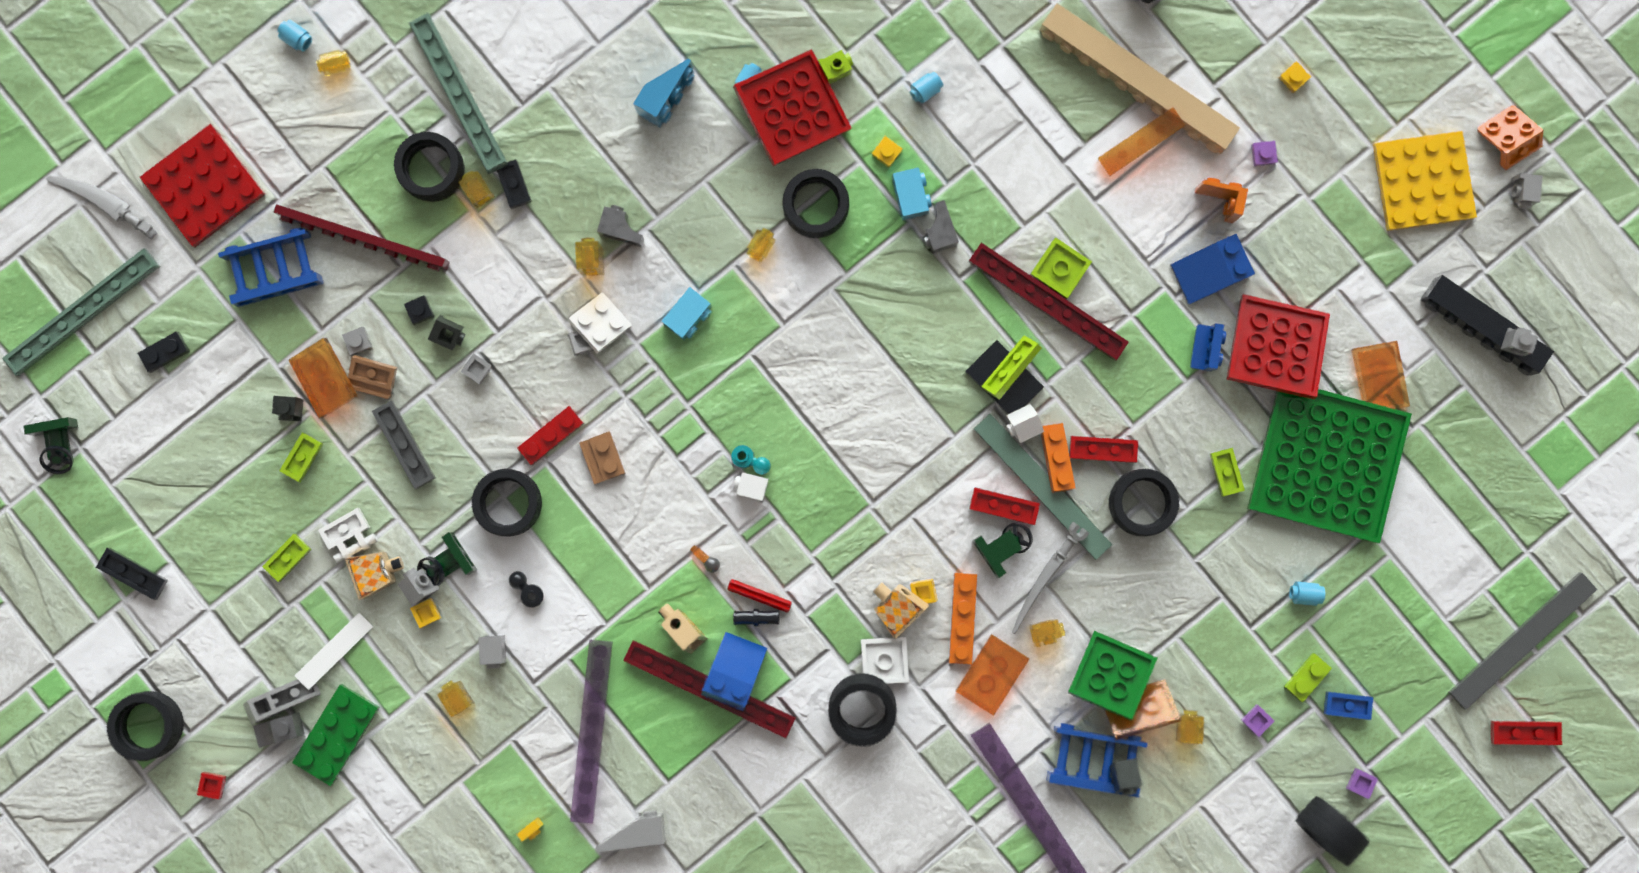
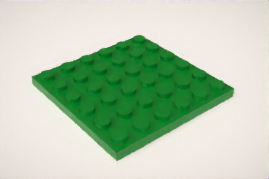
(1330, 463)

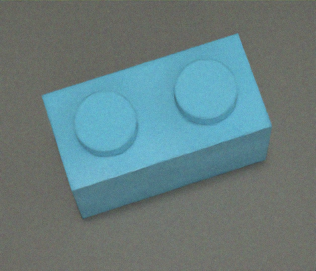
(911, 194)
(687, 314)

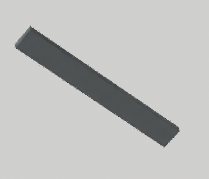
(1522, 640)

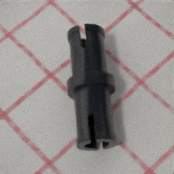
(756, 617)

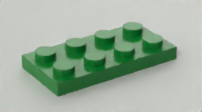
(335, 735)

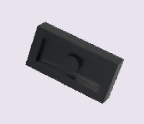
(514, 184)
(163, 352)

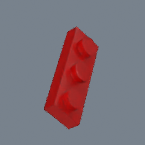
(550, 435)
(1103, 449)
(1004, 506)
(1526, 732)

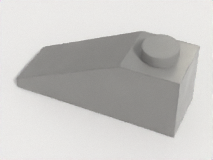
(278, 700)
(641, 832)

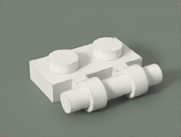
(345, 528)

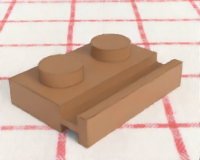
(372, 377)
(602, 457)

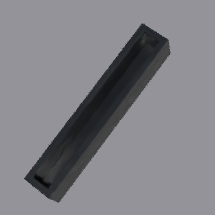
(1481, 322)

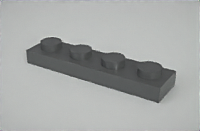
(403, 444)

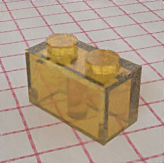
(589, 257)

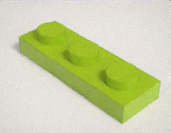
(1011, 367)

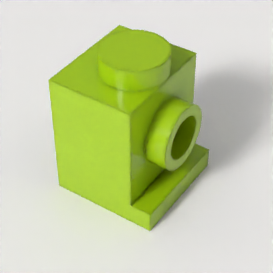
(836, 73)

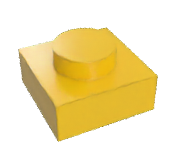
(1294, 77)
(887, 151)
(925, 590)
(425, 613)
(530, 830)

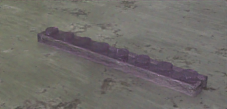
(591, 731)
(1026, 800)

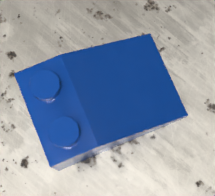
(1212, 269)
(734, 671)

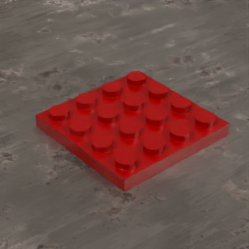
(792, 107)
(202, 185)
(1278, 346)

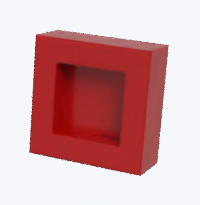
(211, 785)

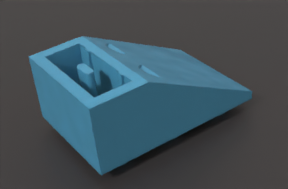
(663, 92)

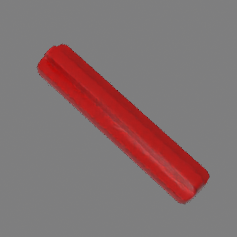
(759, 595)

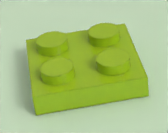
(1061, 268)

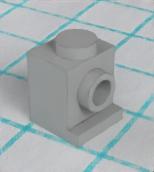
(1527, 190)
(1519, 341)
(417, 586)

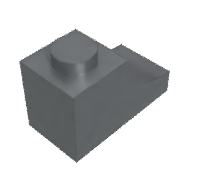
(615, 226)
(942, 233)
(279, 730)

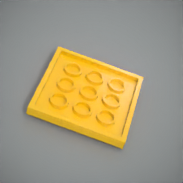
(1424, 180)

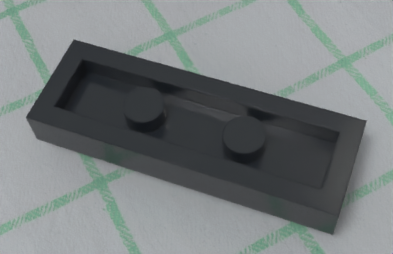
(131, 573)

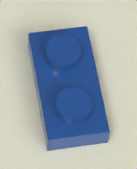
(1348, 705)

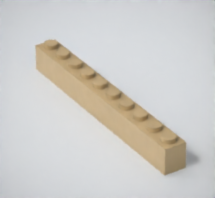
(1137, 78)

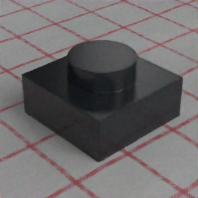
(419, 310)

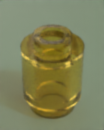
(333, 62)
(760, 244)

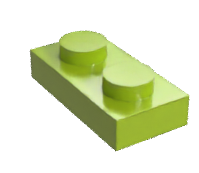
(301, 457)
(1227, 472)
(286, 557)
(1307, 677)

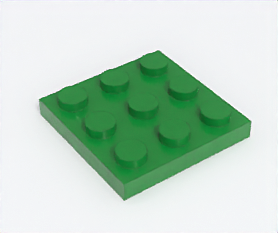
(1112, 675)

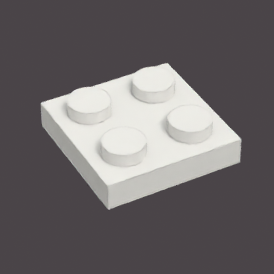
(599, 323)
(886, 659)

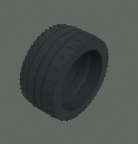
(408, 150)
(815, 176)
(1171, 502)
(479, 504)
(857, 735)
(120, 738)
(1332, 831)

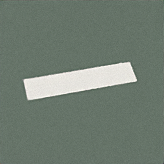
(333, 651)

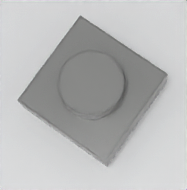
(357, 341)
(578, 344)
(476, 368)

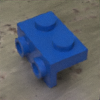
(1207, 347)

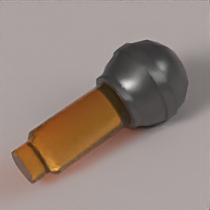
(710, 563)

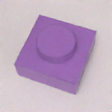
(1264, 153)
(1257, 720)
(1362, 783)

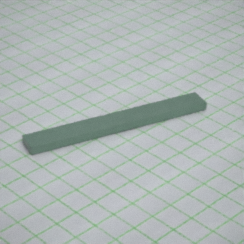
(458, 93)
(80, 312)
(1038, 482)

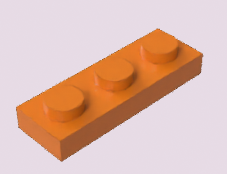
(1057, 458)

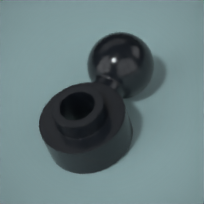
(518, 581)

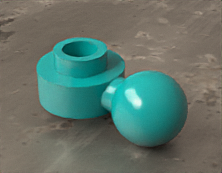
(760, 465)

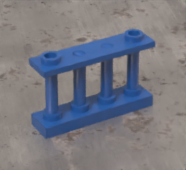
(286, 283)
(1081, 779)

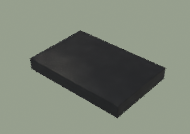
(1019, 393)

